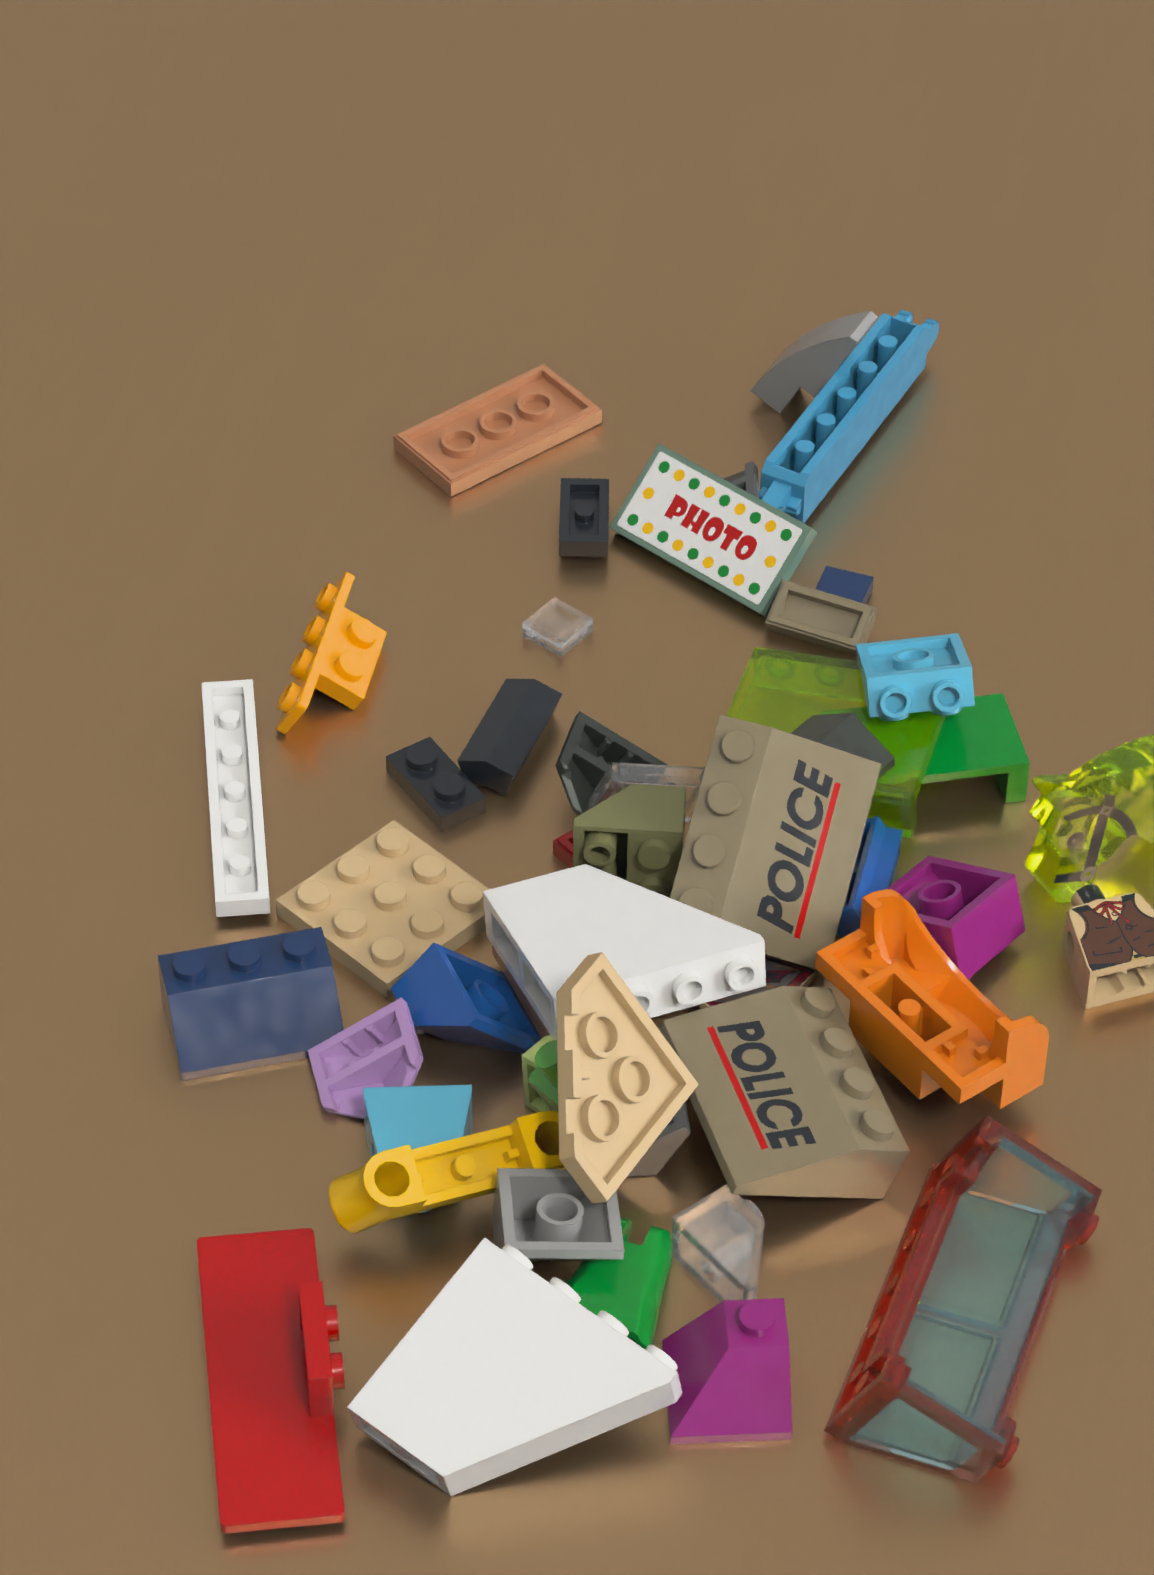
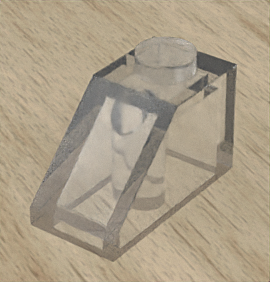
(721, 1244)

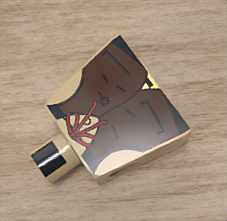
(1109, 946)

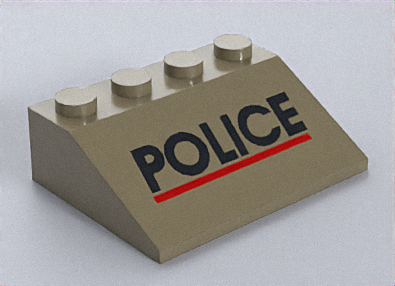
(776, 836)
(788, 1096)

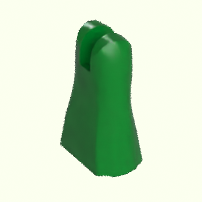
(628, 1286)

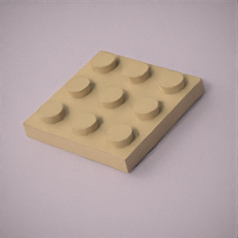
(387, 905)

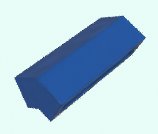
(872, 870)

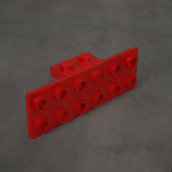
(271, 1380)

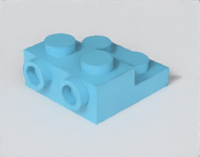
(915, 676)

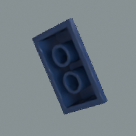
(249, 1002)

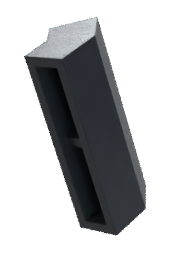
(508, 733)

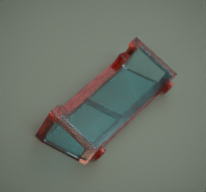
(963, 1306)

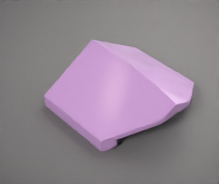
(367, 1054)

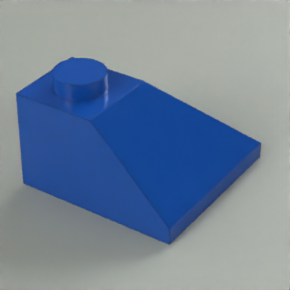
(464, 1002)

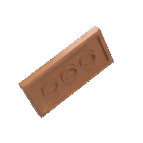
(497, 429)

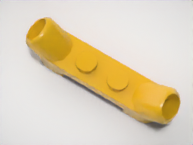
(441, 1173)

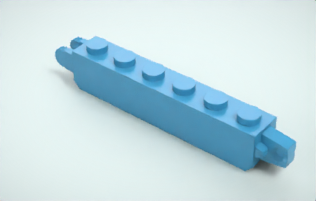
(846, 414)

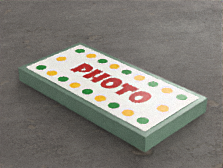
(712, 529)

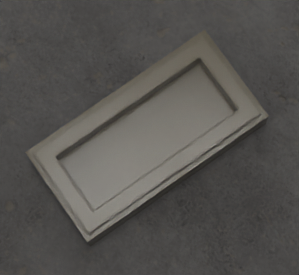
(820, 618)

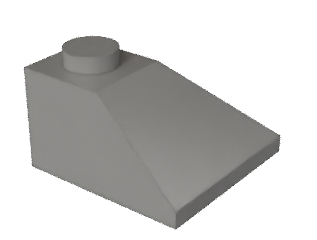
(552, 1217)

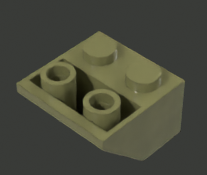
(635, 835)

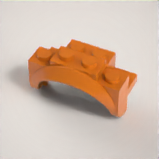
(925, 1014)

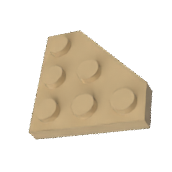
(614, 1078)

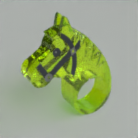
(1091, 815)

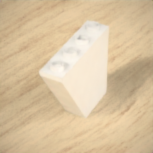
(656, 944)
(506, 1375)

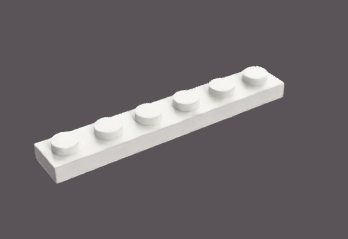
(235, 799)

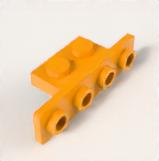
(337, 655)

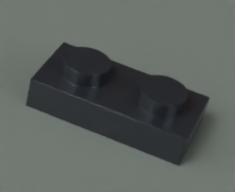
(584, 517)
(435, 784)

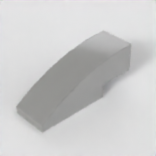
(812, 360)

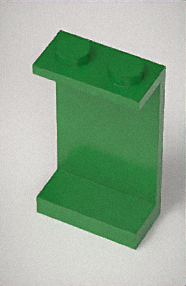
(982, 743)

